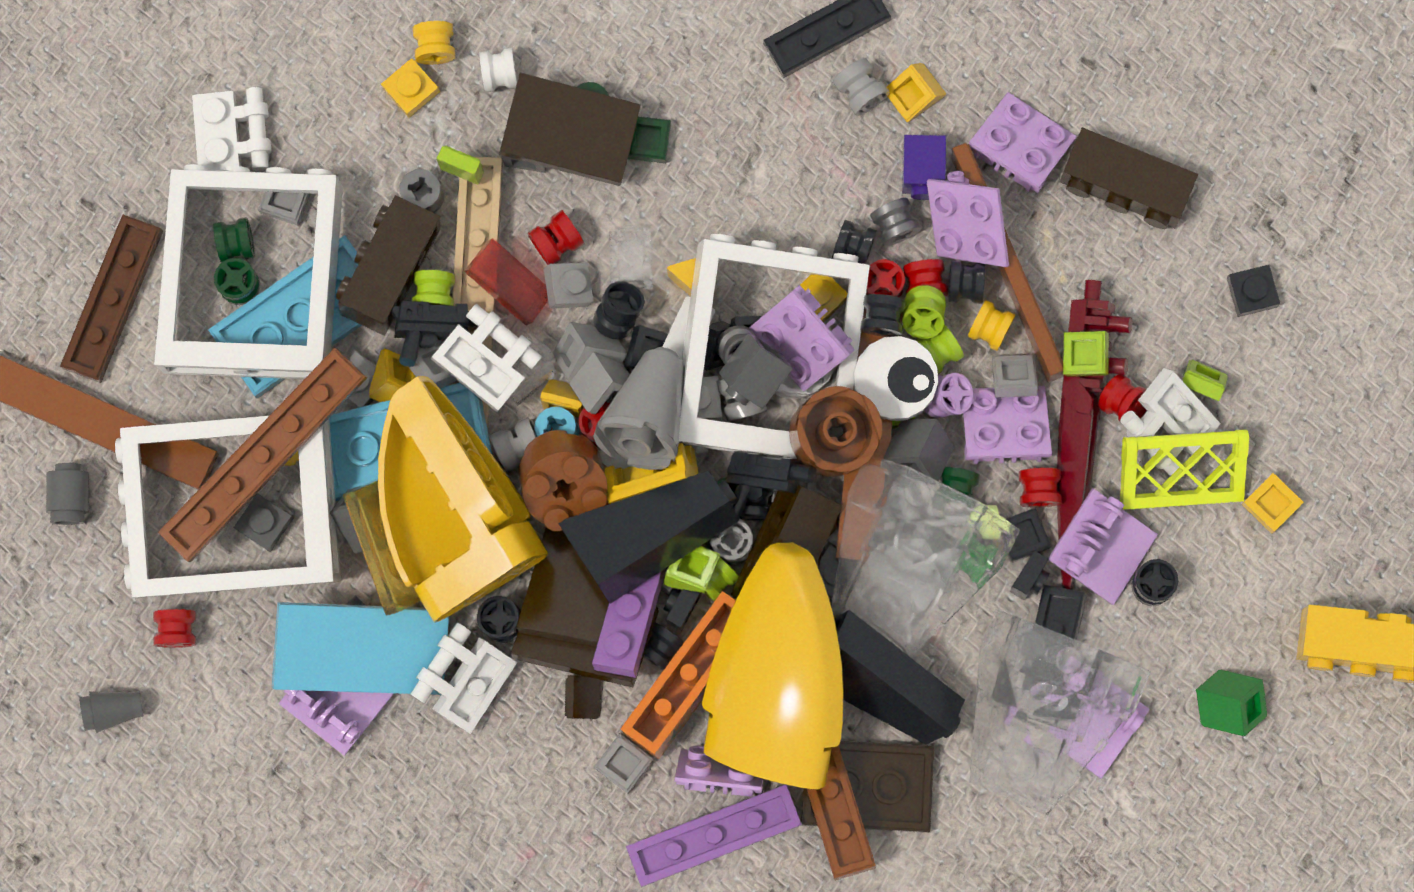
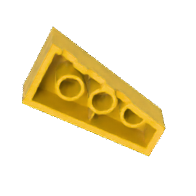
(1353, 640)

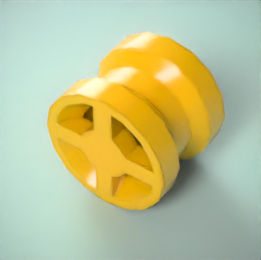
(433, 42)
(991, 325)

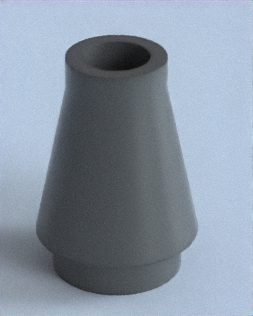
(109, 709)

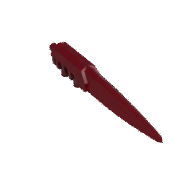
(1081, 409)

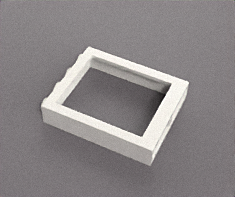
(246, 358)
(739, 437)
(317, 502)

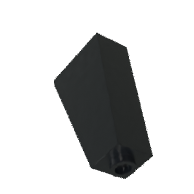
(649, 531)
(892, 684)

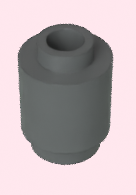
(67, 494)

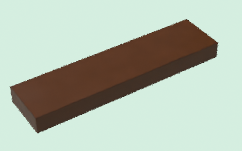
(111, 298)

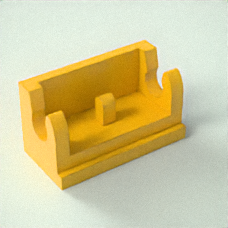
(634, 481)

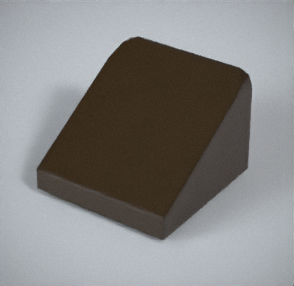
(582, 697)

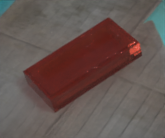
(508, 281)

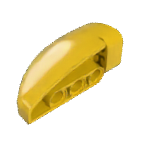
(448, 504)
(777, 675)

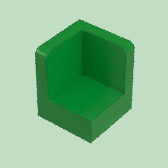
(1231, 702)

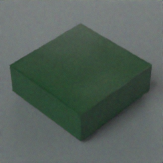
(650, 140)

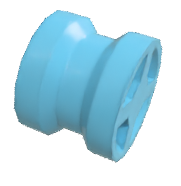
(554, 416)

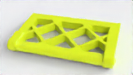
(1201, 495)

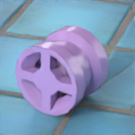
(958, 394)

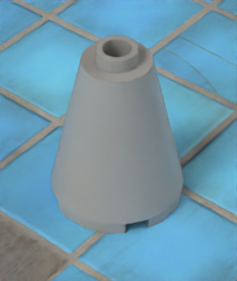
(645, 412)

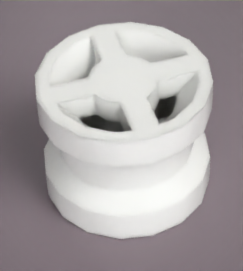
(498, 69)

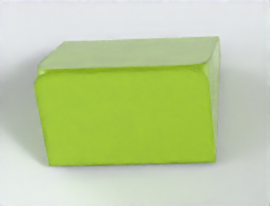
(692, 570)

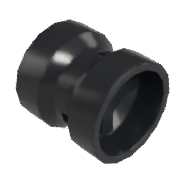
(618, 310)
(1157, 575)
(493, 617)

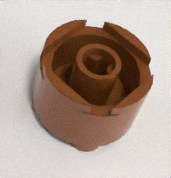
(842, 409)
(561, 477)

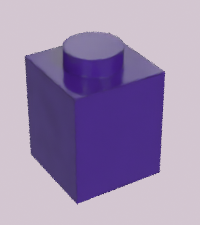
(922, 160)

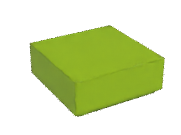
(460, 164)
(1086, 353)
(1204, 379)

